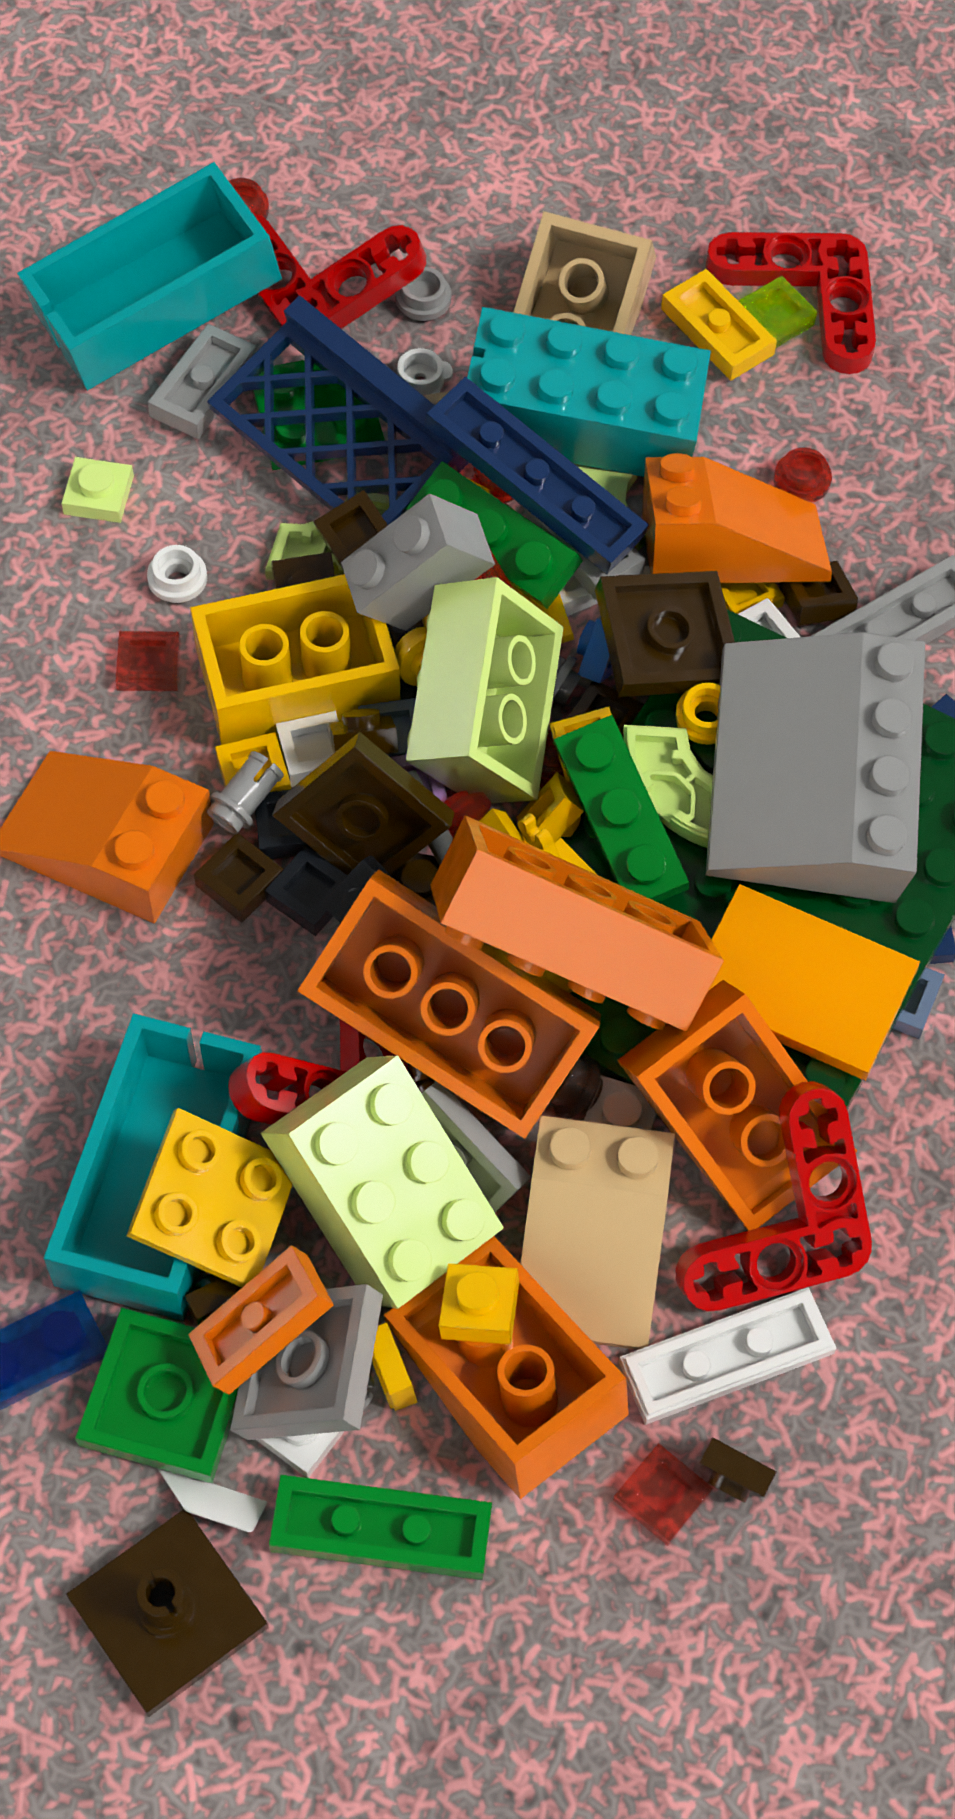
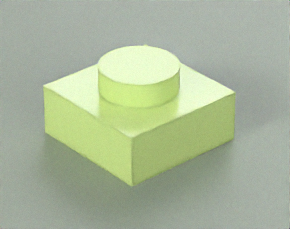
(97, 489)

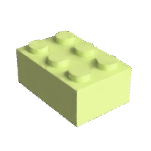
(485, 691)
(382, 1180)

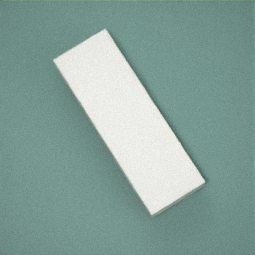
(726, 1355)

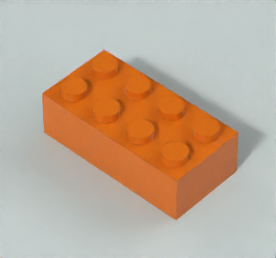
(574, 926)
(449, 1007)

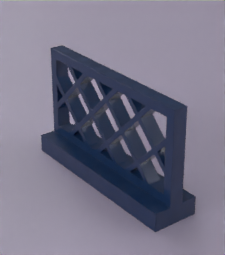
(364, 378)

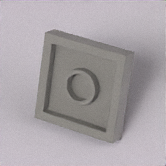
(318, 1377)

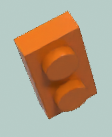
(260, 1320)

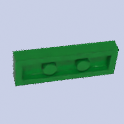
(526, 553)
(621, 810)
(380, 1527)

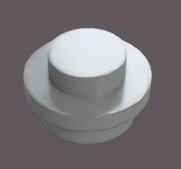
(425, 296)

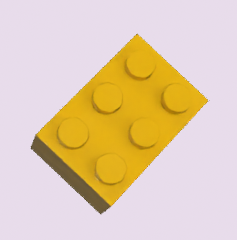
(291, 657)

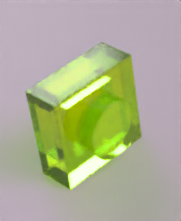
(780, 310)

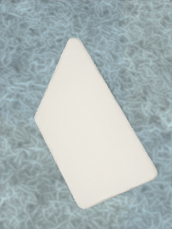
(215, 1501)

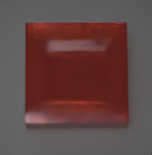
(148, 661)
(663, 1494)

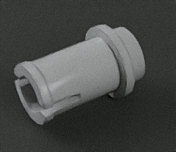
(243, 795)

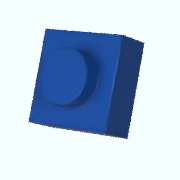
(593, 647)

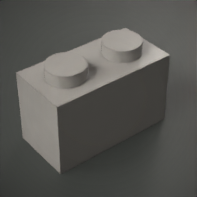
(424, 547)

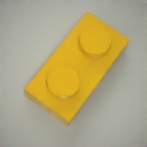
(718, 324)

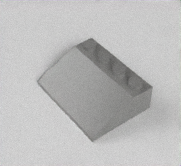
(819, 764)

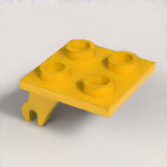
(211, 1199)

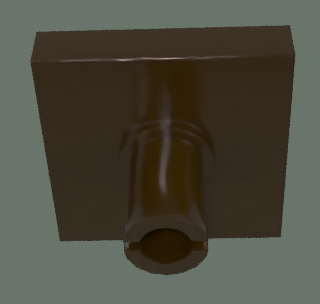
(663, 630)
(363, 807)
(167, 1611)

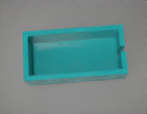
(151, 275)
(592, 390)
(144, 1088)

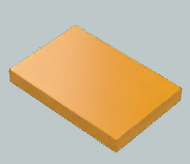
(812, 979)

